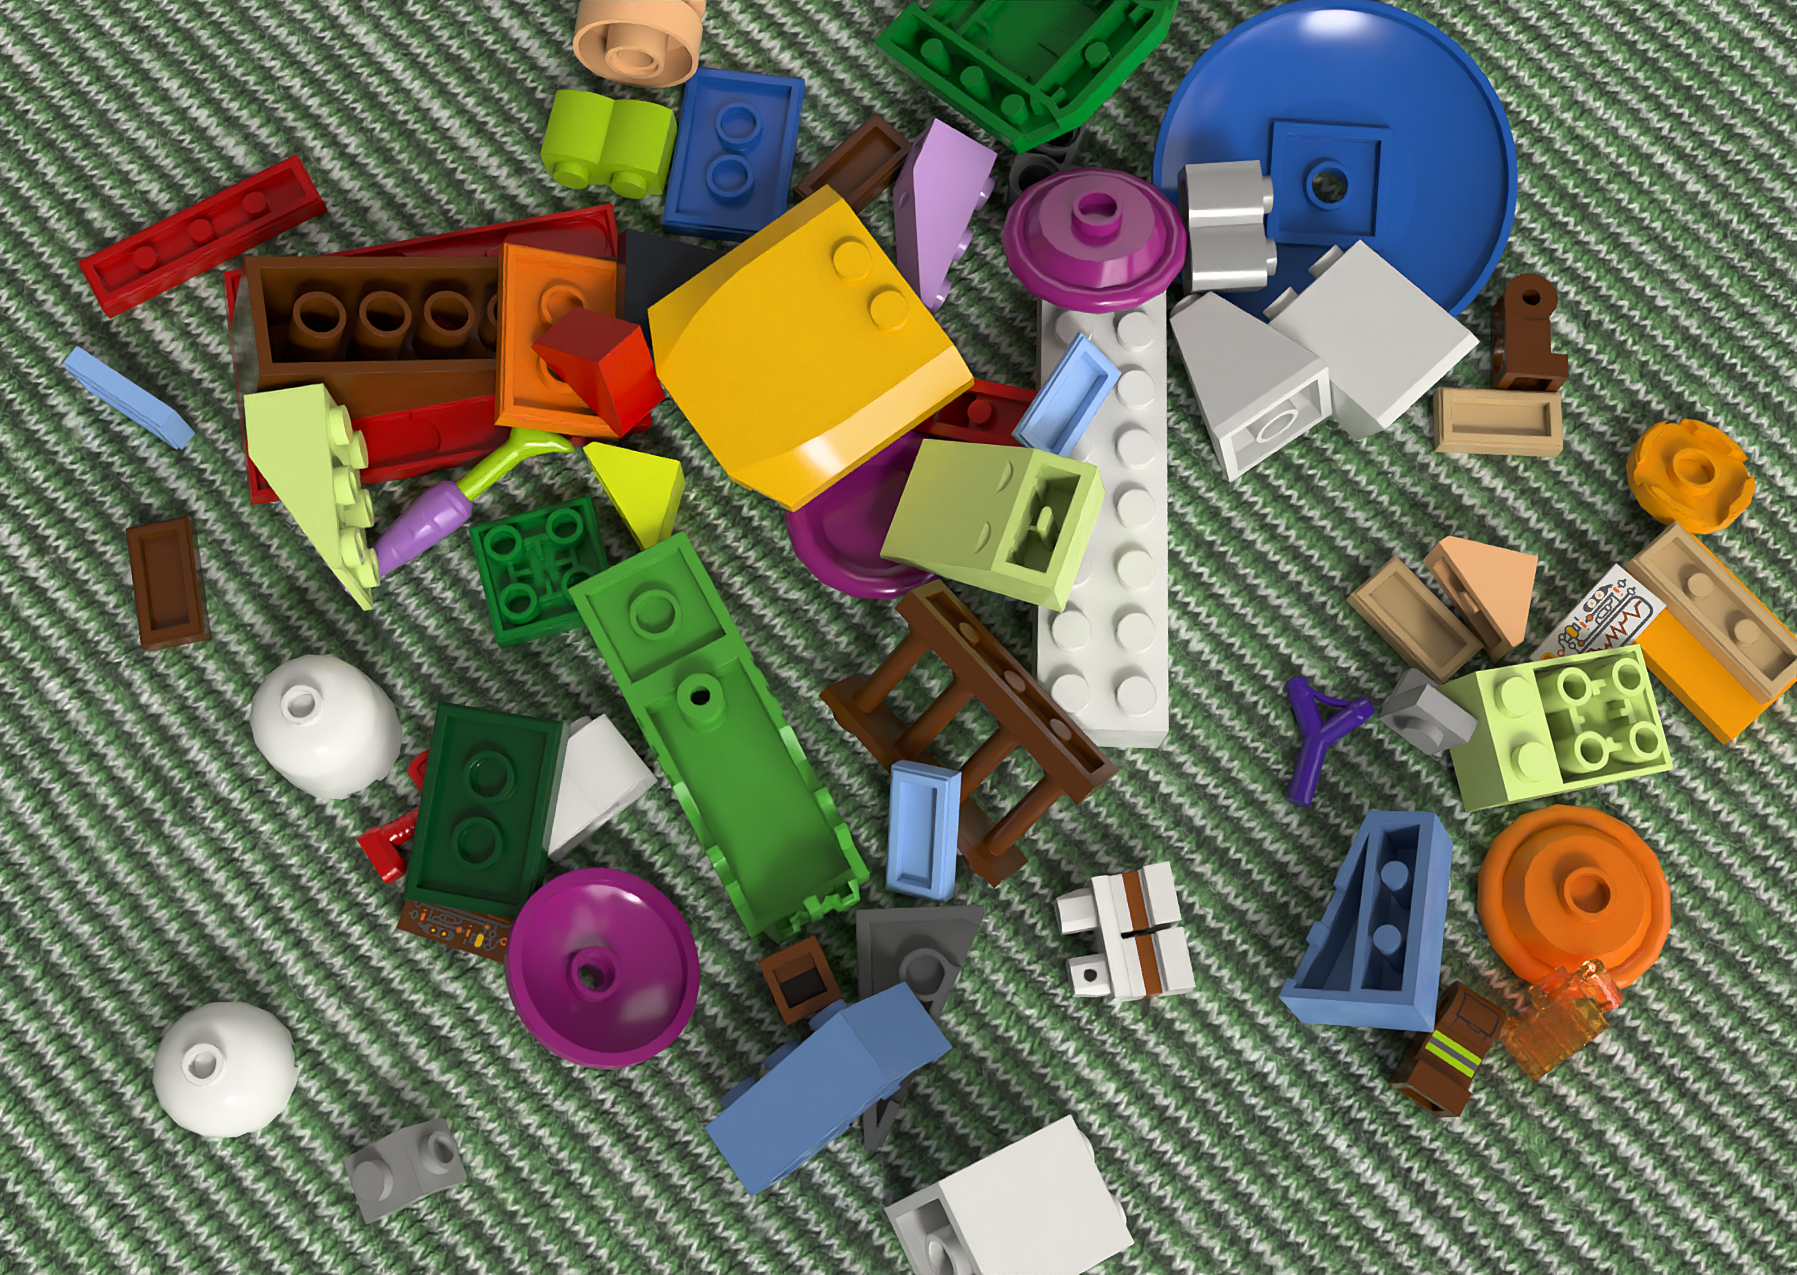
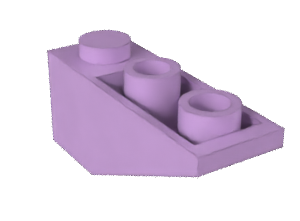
(933, 204)

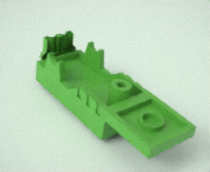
(722, 740)

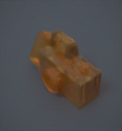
(1561, 1019)

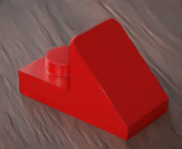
(981, 415)

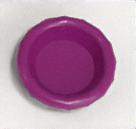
(1094, 240)
(848, 523)

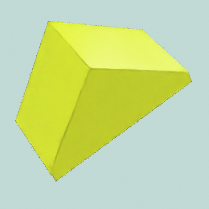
(641, 489)

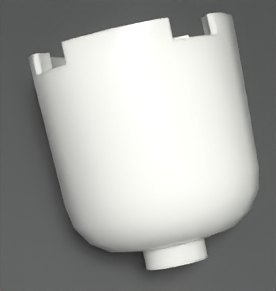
(325, 726)

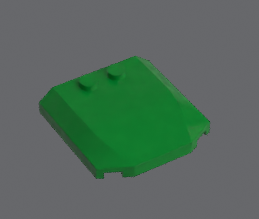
(1025, 64)

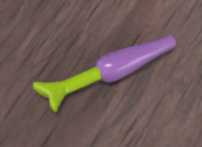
(449, 503)

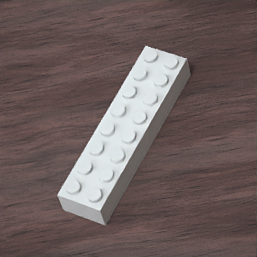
(1110, 644)

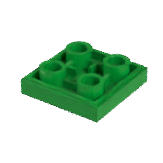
(532, 562)

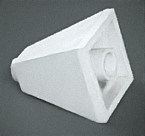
(1247, 380)

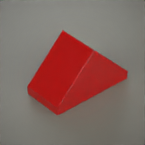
(604, 365)

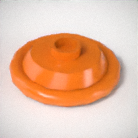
(1573, 890)

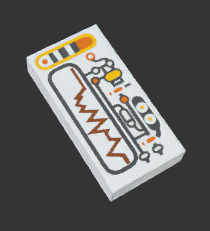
(1604, 619)

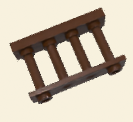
(1022, 710)

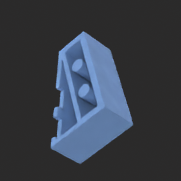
(1383, 932)
(823, 1084)

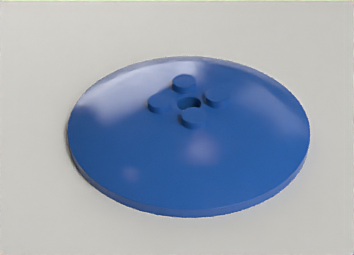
(1381, 109)

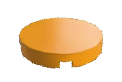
(1690, 476)

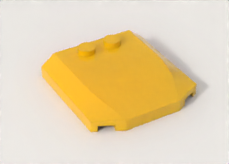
(802, 353)

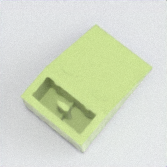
(313, 466)
(997, 518)
(1557, 727)

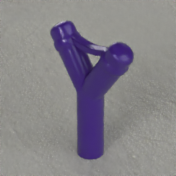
(1318, 734)

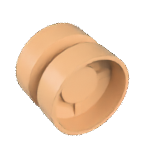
(640, 40)

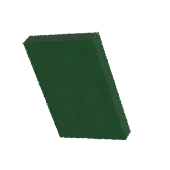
(486, 809)

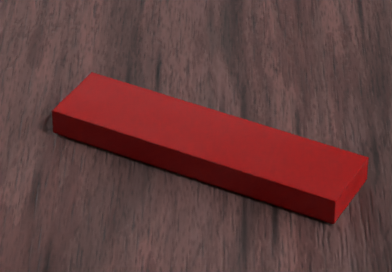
(202, 236)

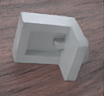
(1426, 715)
(404, 1168)

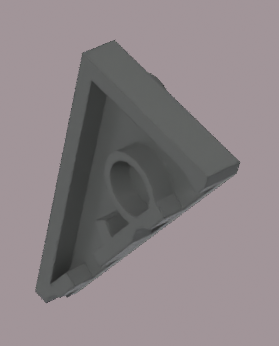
(927, 953)

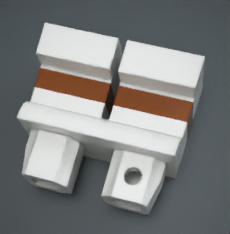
(1121, 908)

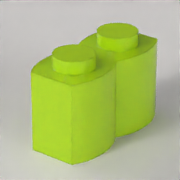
(609, 143)

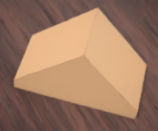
(1487, 588)

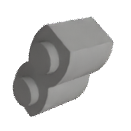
(1225, 227)

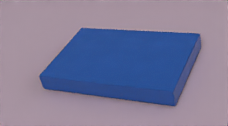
(733, 154)

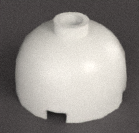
(225, 1069)

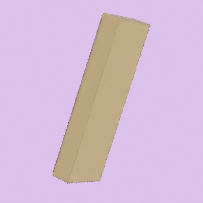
(1717, 612)

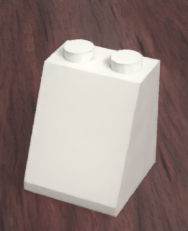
(1374, 333)
(1015, 1212)

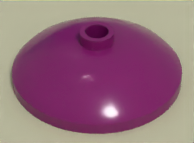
(632, 948)

